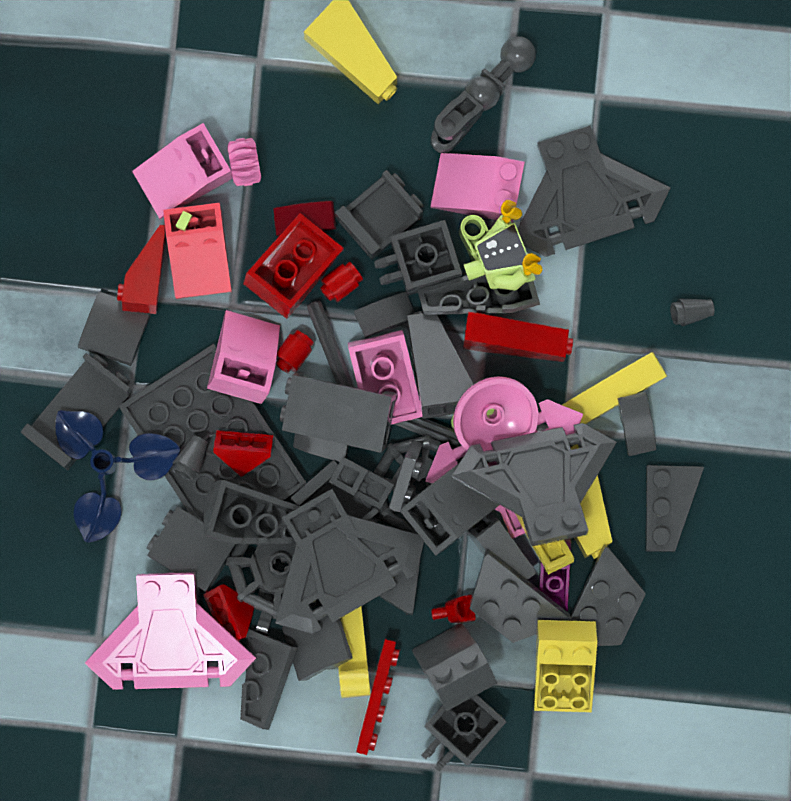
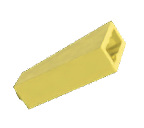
(349, 46)
(596, 520)

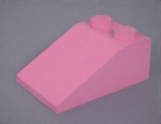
(476, 184)
(385, 365)

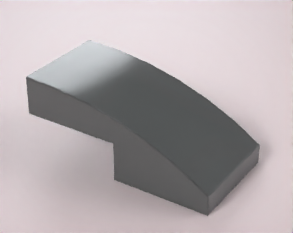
(384, 314)
(637, 424)
(362, 483)

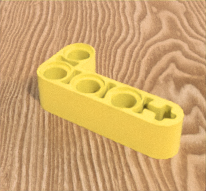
(354, 673)

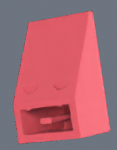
(199, 252)

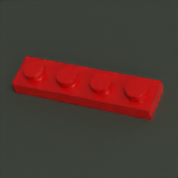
(374, 710)

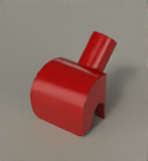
(456, 610)

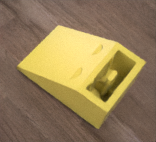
(565, 665)

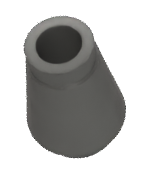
(690, 310)
(190, 458)

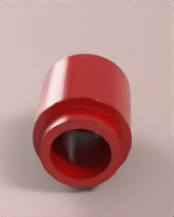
(340, 282)
(293, 352)

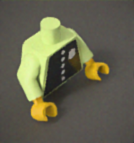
(503, 254)

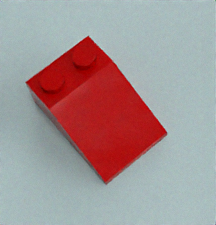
(292, 265)

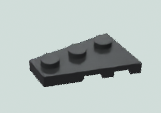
(668, 503)
(264, 678)

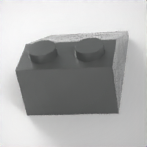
(454, 666)

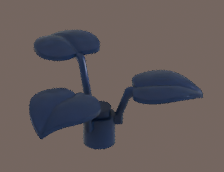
(152, 460)

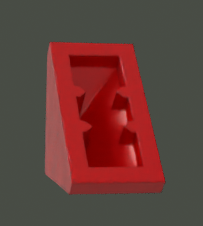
(242, 450)
(229, 611)

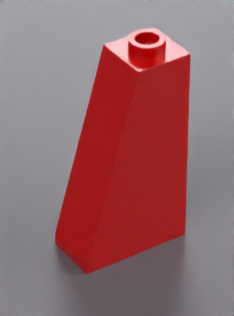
(516, 338)

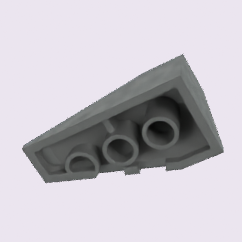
(466, 296)

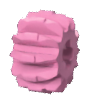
(244, 162)

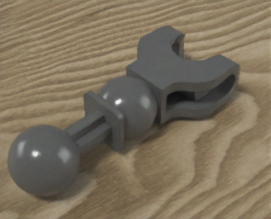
(481, 94)

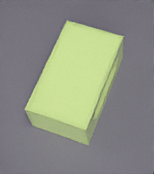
(184, 220)

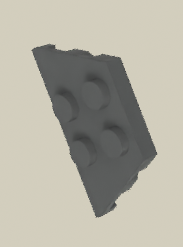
(609, 599)
(511, 601)

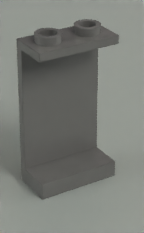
(88, 390)
(320, 412)

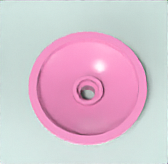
(513, 412)

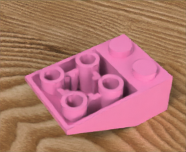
(183, 171)
(245, 357)

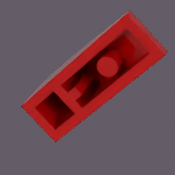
(143, 278)

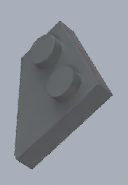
(409, 470)

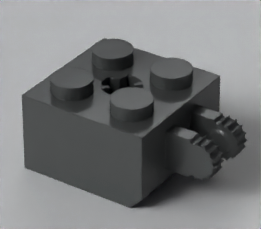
(408, 249)
(463, 744)

